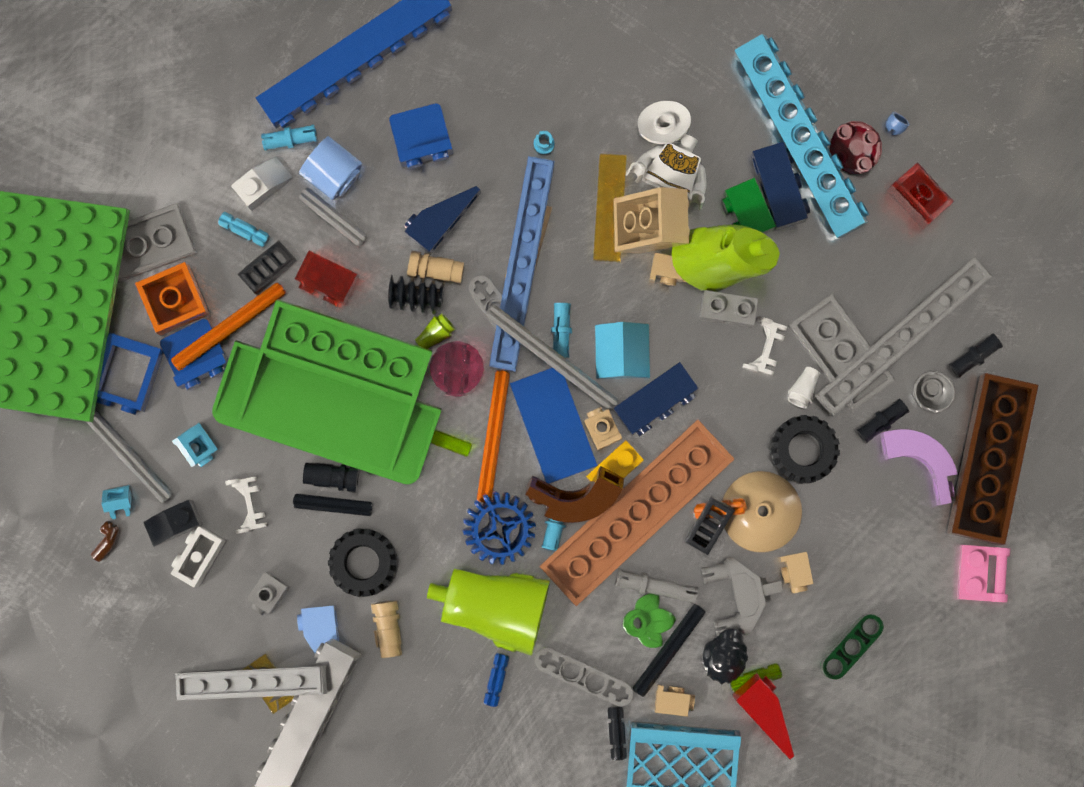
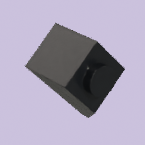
(173, 522)

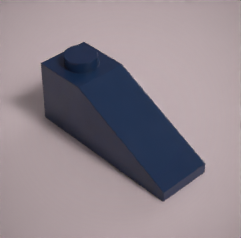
(435, 222)

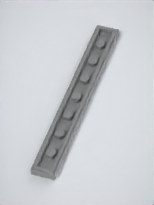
(903, 336)

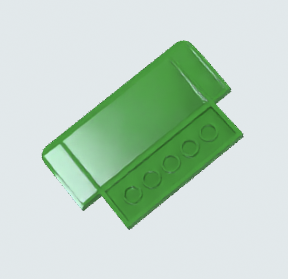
(332, 393)

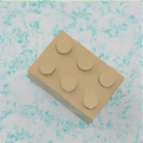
(651, 220)

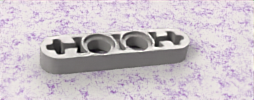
(585, 673)

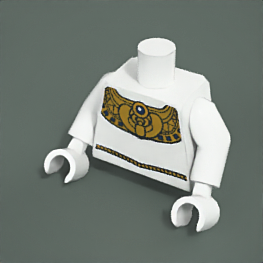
(673, 168)

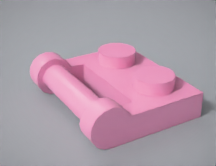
(974, 573)

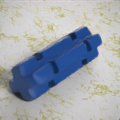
(496, 680)

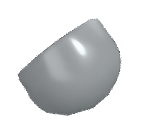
(934, 391)

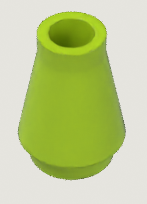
(435, 332)

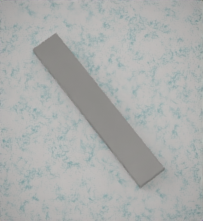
(251, 683)

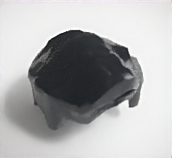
(725, 656)

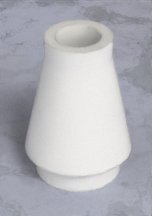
(803, 390)

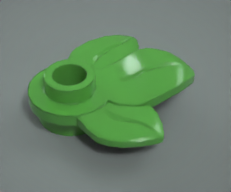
(652, 618)

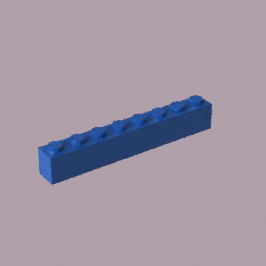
(350, 57)

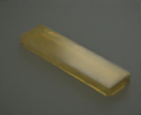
(610, 186)

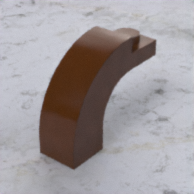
(578, 504)

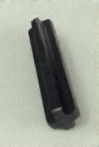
(331, 504)

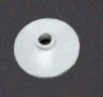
(664, 122)

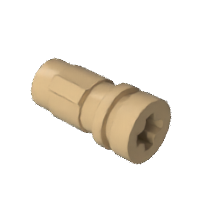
(434, 267)
(387, 633)

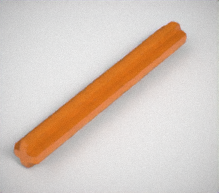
(228, 326)
(493, 434)

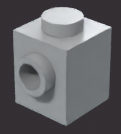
(267, 594)

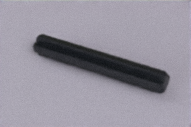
(669, 650)

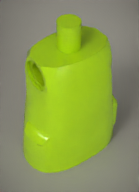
(724, 256)
(495, 607)

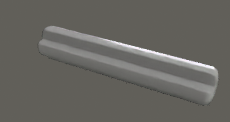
(332, 216)

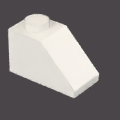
(261, 182)

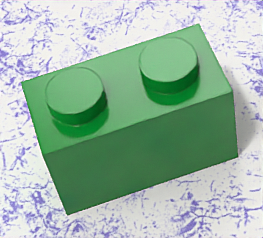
(748, 206)

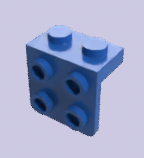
(421, 136)
(209, 364)

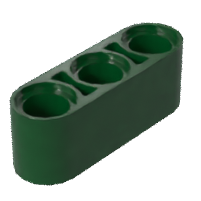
(864, 642)

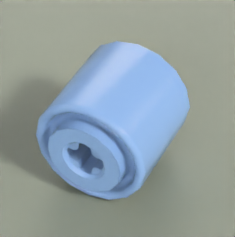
(331, 168)

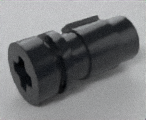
(331, 476)

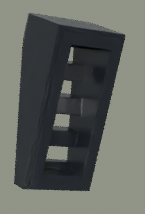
(261, 260)
(699, 542)

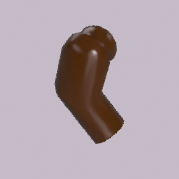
(107, 543)

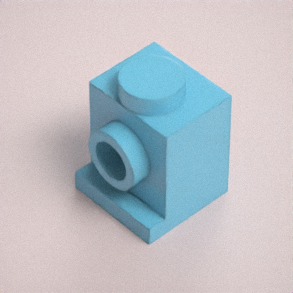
(196, 435)

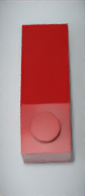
(764, 708)

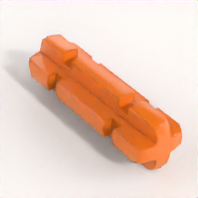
(738, 504)

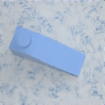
(318, 625)

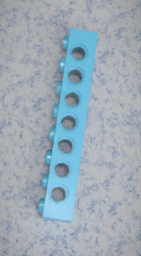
(750, 57)

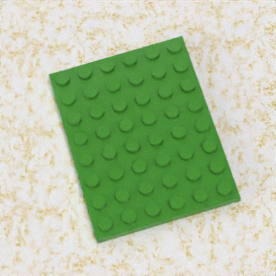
(56, 301)

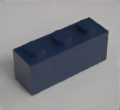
(780, 185)
(656, 400)

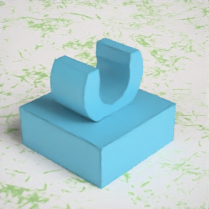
(117, 499)

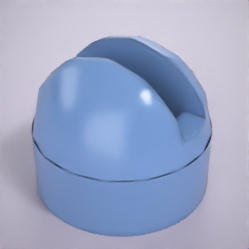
(897, 123)

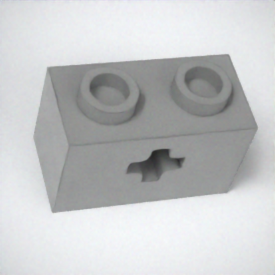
(728, 309)

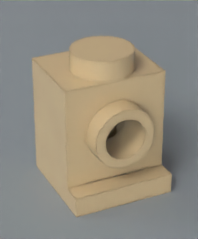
(663, 269)
(606, 438)
(796, 571)
(673, 701)

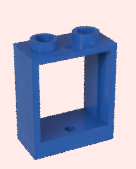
(155, 355)

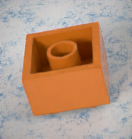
(172, 298)

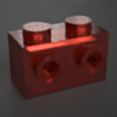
(326, 278)

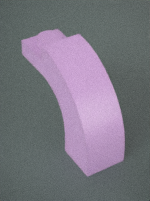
(926, 450)

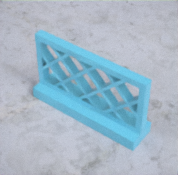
(682, 736)

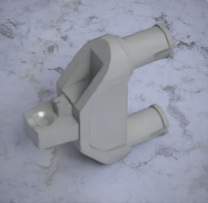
(749, 592)

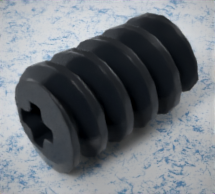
(415, 295)

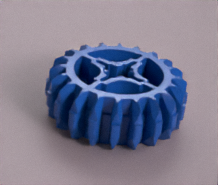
(510, 524)

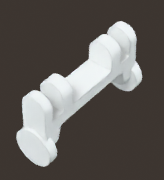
(770, 330)
(242, 486)

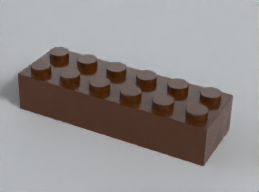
(992, 459)

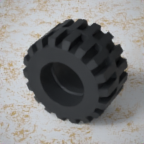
(828, 449)
(341, 551)

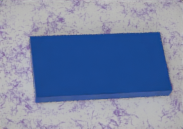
(553, 425)

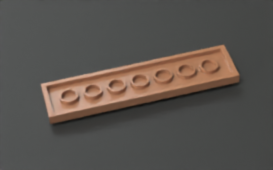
(637, 512)

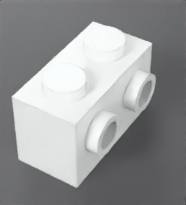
(197, 557)

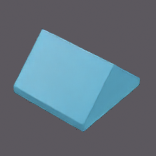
(622, 350)

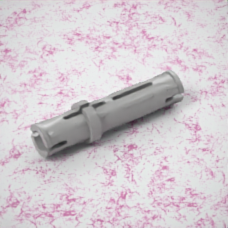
(656, 586)

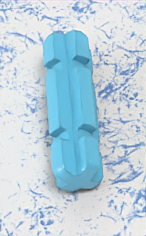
(243, 229)

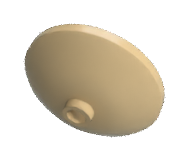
(783, 515)

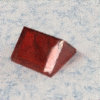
(920, 195)

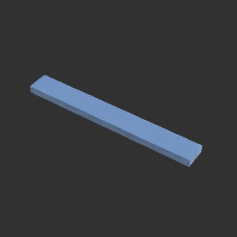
(522, 258)

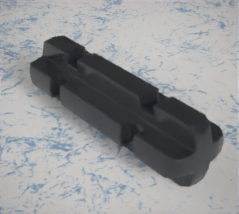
(617, 733)

